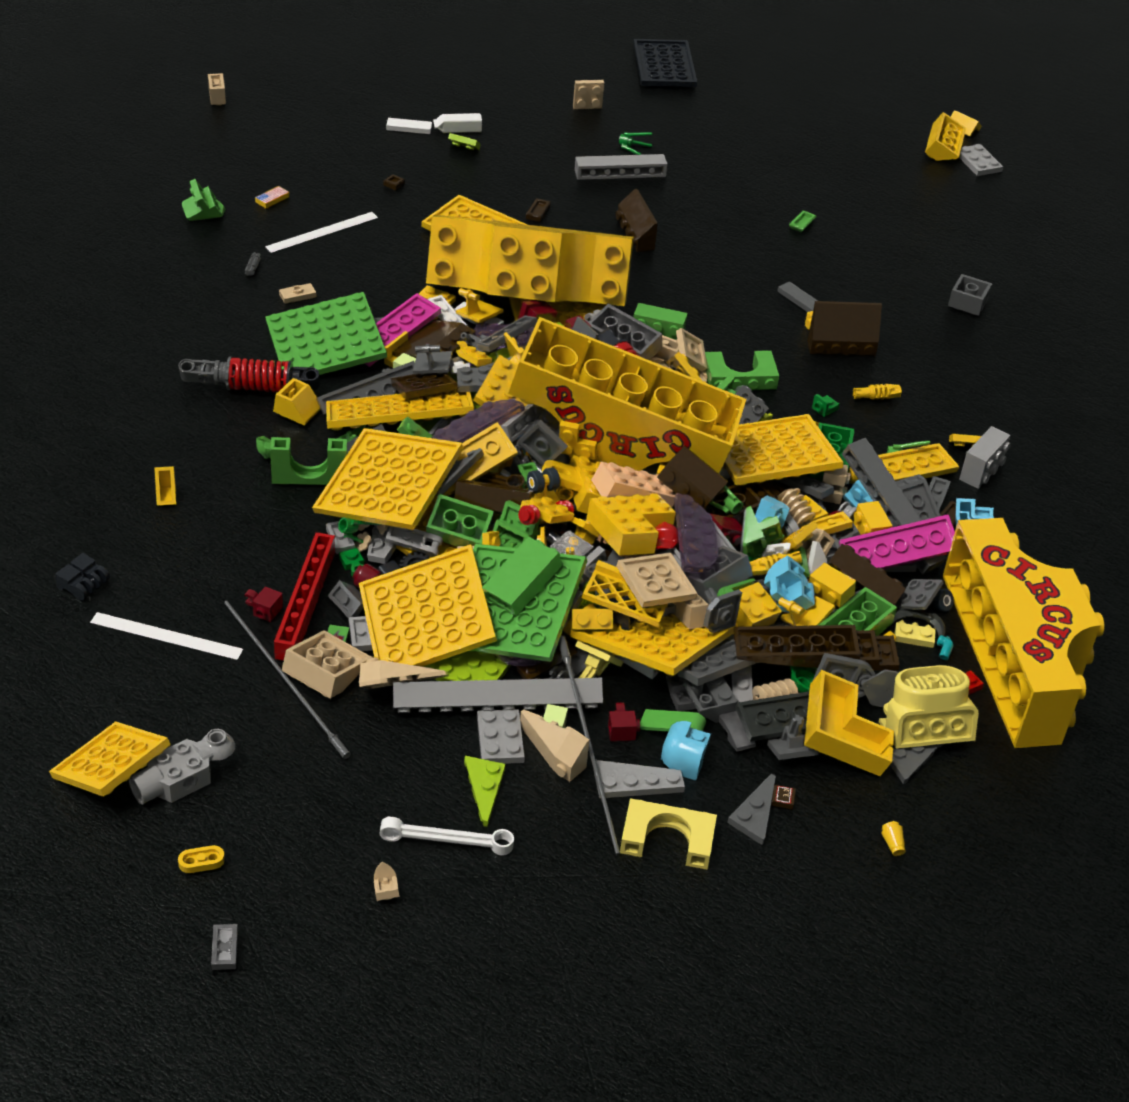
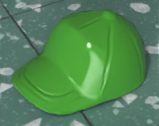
(263, 446)

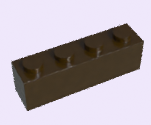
(490, 495)
(866, 574)

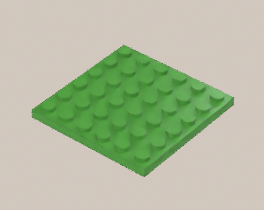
(327, 334)
(541, 622)

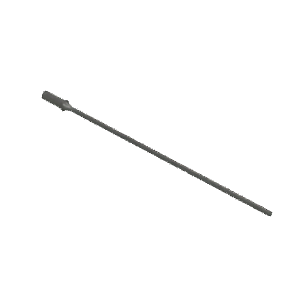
(566, 658)
(334, 739)

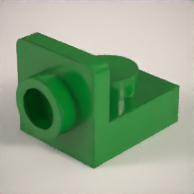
(824, 405)

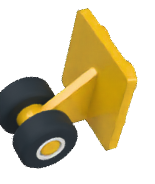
(542, 482)

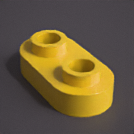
(201, 859)

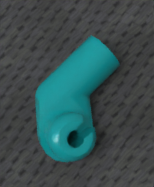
(947, 647)

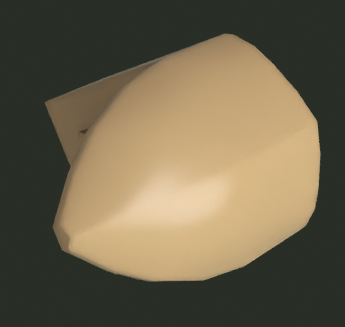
(385, 882)

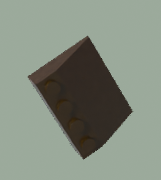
(845, 328)
(436, 333)

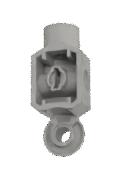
(181, 768)

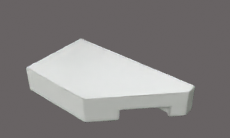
(776, 548)
(816, 557)

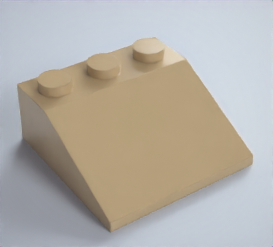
(324, 663)

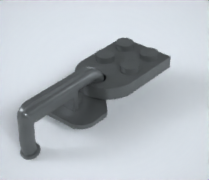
(877, 687)

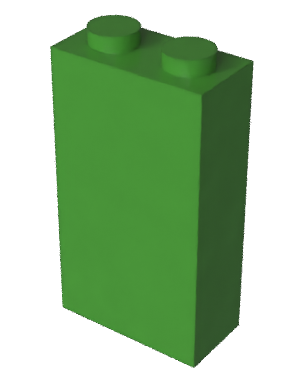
(522, 575)

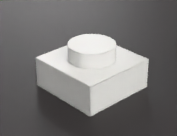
(453, 370)

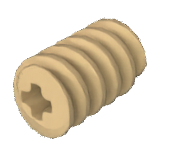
(797, 506)
(775, 689)

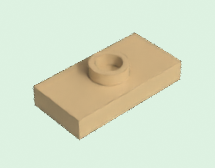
(297, 293)

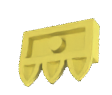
(915, 634)

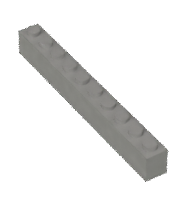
(495, 693)

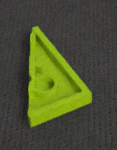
(485, 780)

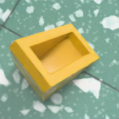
(165, 486)

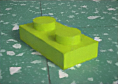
(470, 144)

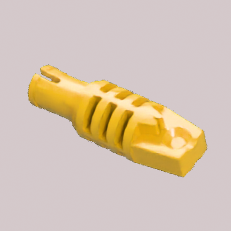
(878, 392)
(763, 564)

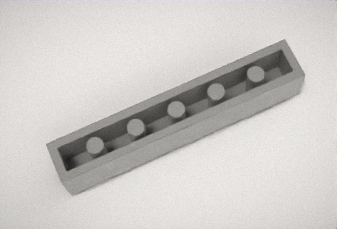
(620, 166)

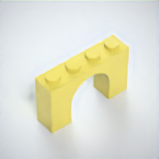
(646, 816)

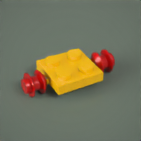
(545, 509)

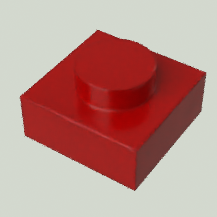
(975, 683)

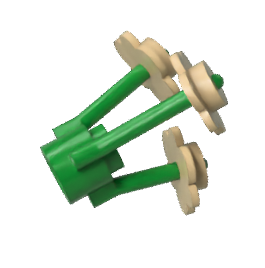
(350, 526)

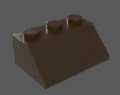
(693, 477)

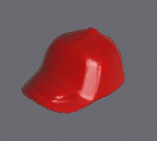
(667, 536)

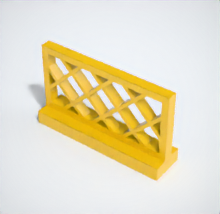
(612, 579)

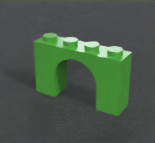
(763, 377)
(288, 471)

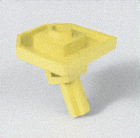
(597, 660)

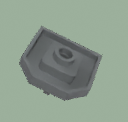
(721, 610)
(791, 742)

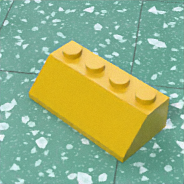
(945, 138)

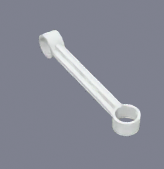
(445, 835)

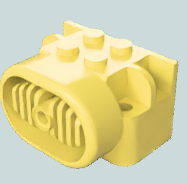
(930, 707)

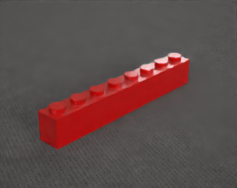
(305, 594)

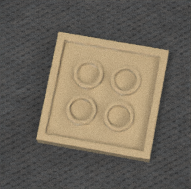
(656, 579)

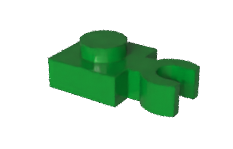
(351, 559)

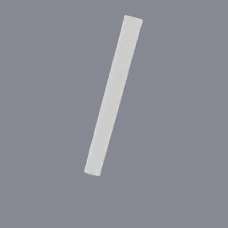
(321, 232)
(166, 635)

